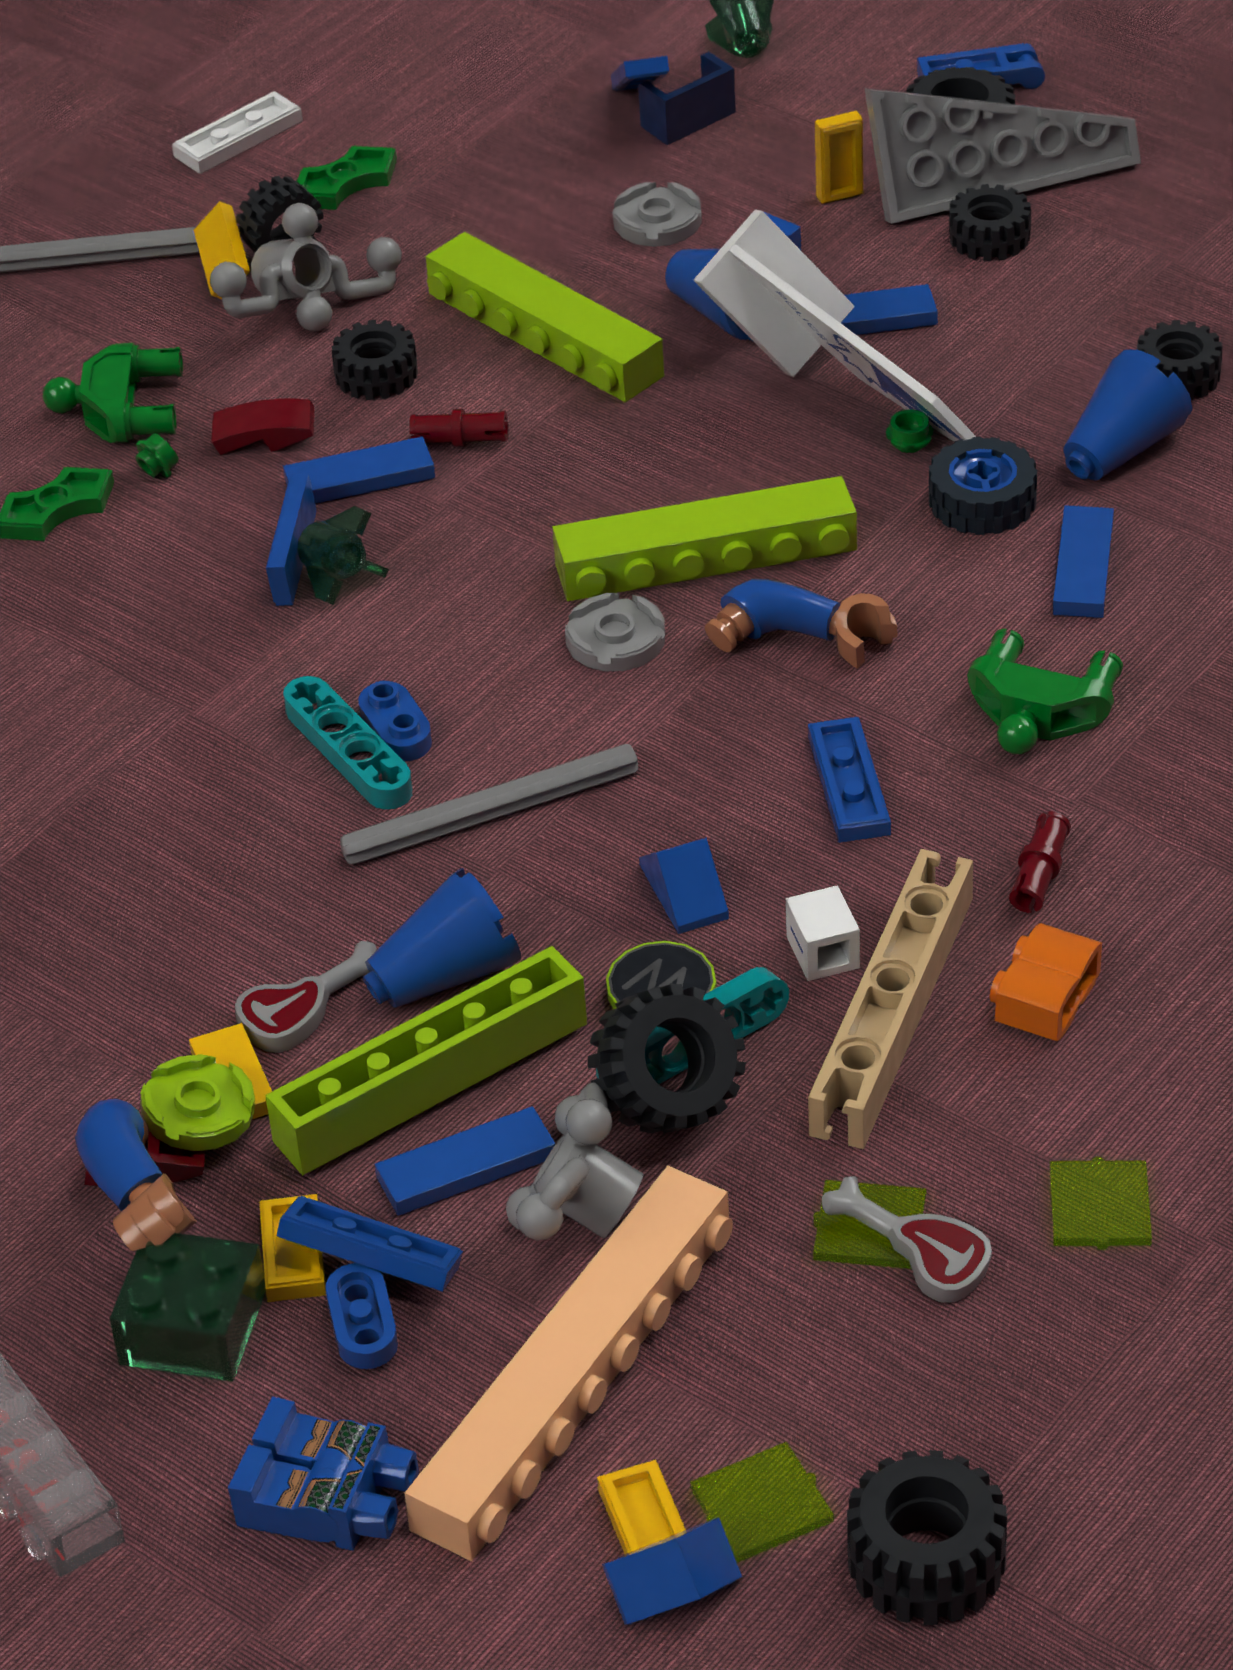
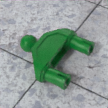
(110, 389)
(1039, 702)

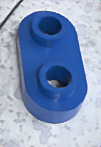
(396, 719)
(362, 1327)

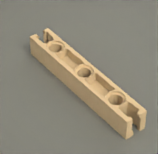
(890, 999)

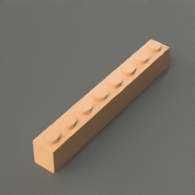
(568, 1364)

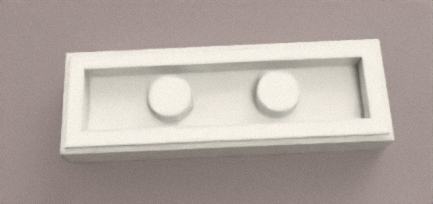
(237, 132)

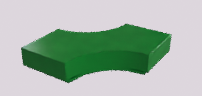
(356, 170)
(71, 494)

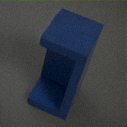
(691, 106)

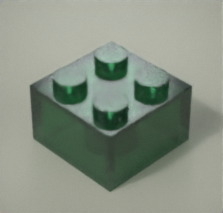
(189, 1306)

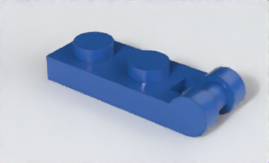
(1012, 62)

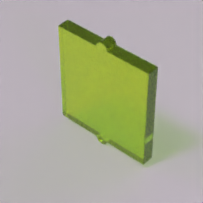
(1100, 1203)
(851, 1241)
(763, 1501)

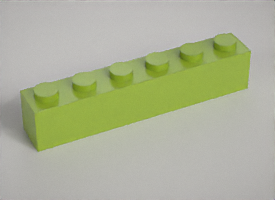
(545, 316)
(705, 538)
(426, 1060)

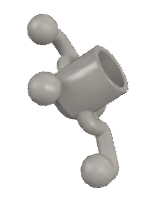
(314, 273)
(577, 1174)

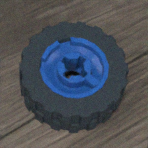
(982, 485)

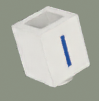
(823, 933)

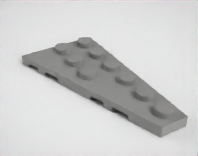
(943, 145)

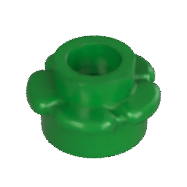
(909, 430)
(156, 456)

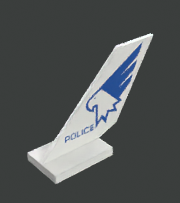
(796, 309)

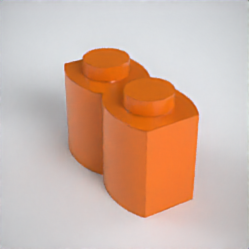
(1046, 981)

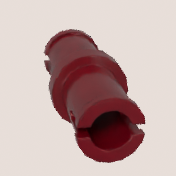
(460, 427)
(1039, 862)

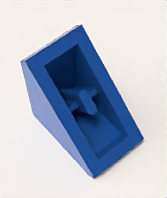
(686, 884)
(672, 1571)

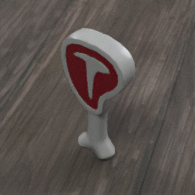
(287, 1014)
(942, 1251)

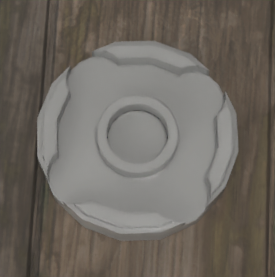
(657, 214)
(615, 632)

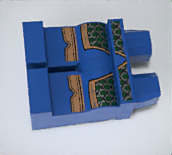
(319, 1478)

